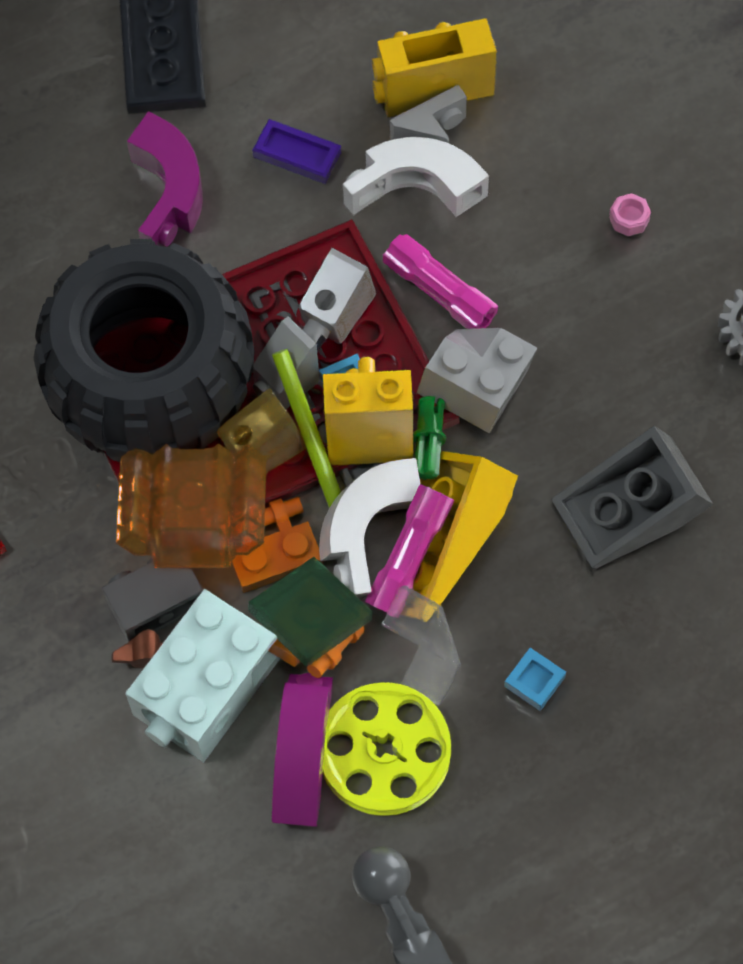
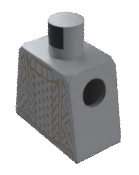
(336, 298)

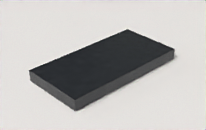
(162, 55)

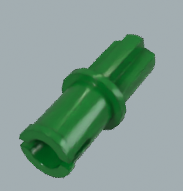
(429, 437)

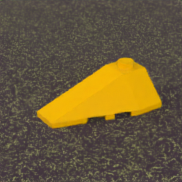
(480, 502)

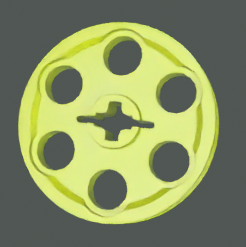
(404, 739)

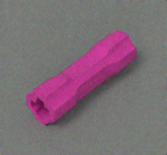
(417, 265)
(422, 523)

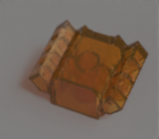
(191, 505)

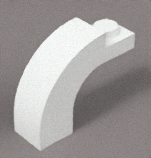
(419, 164)
(342, 535)

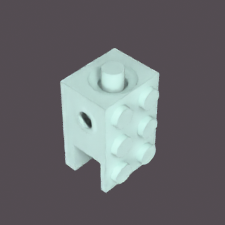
(202, 676)

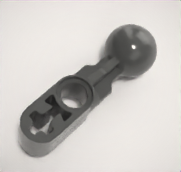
(382, 880)

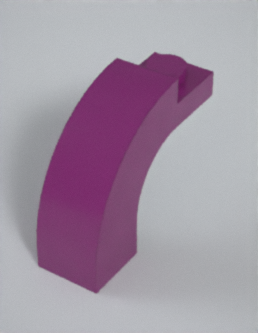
(169, 155)
(301, 749)

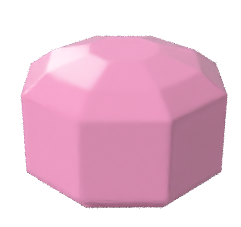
(629, 214)

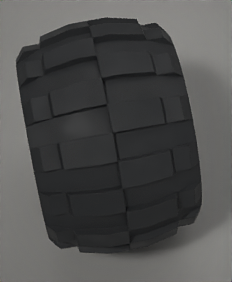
(154, 408)

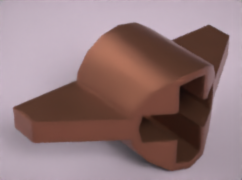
(138, 650)

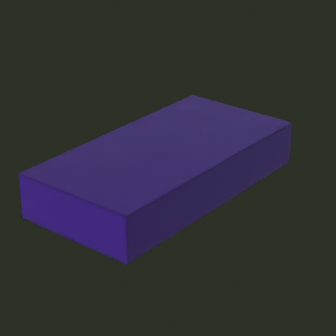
(296, 151)

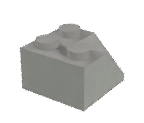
(477, 373)

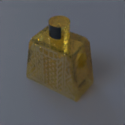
(264, 427)

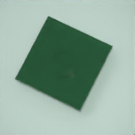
(310, 611)

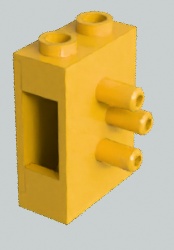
(433, 61)
(368, 415)

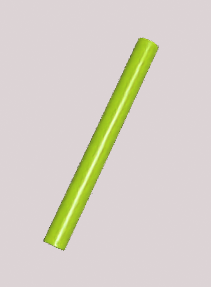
(307, 425)

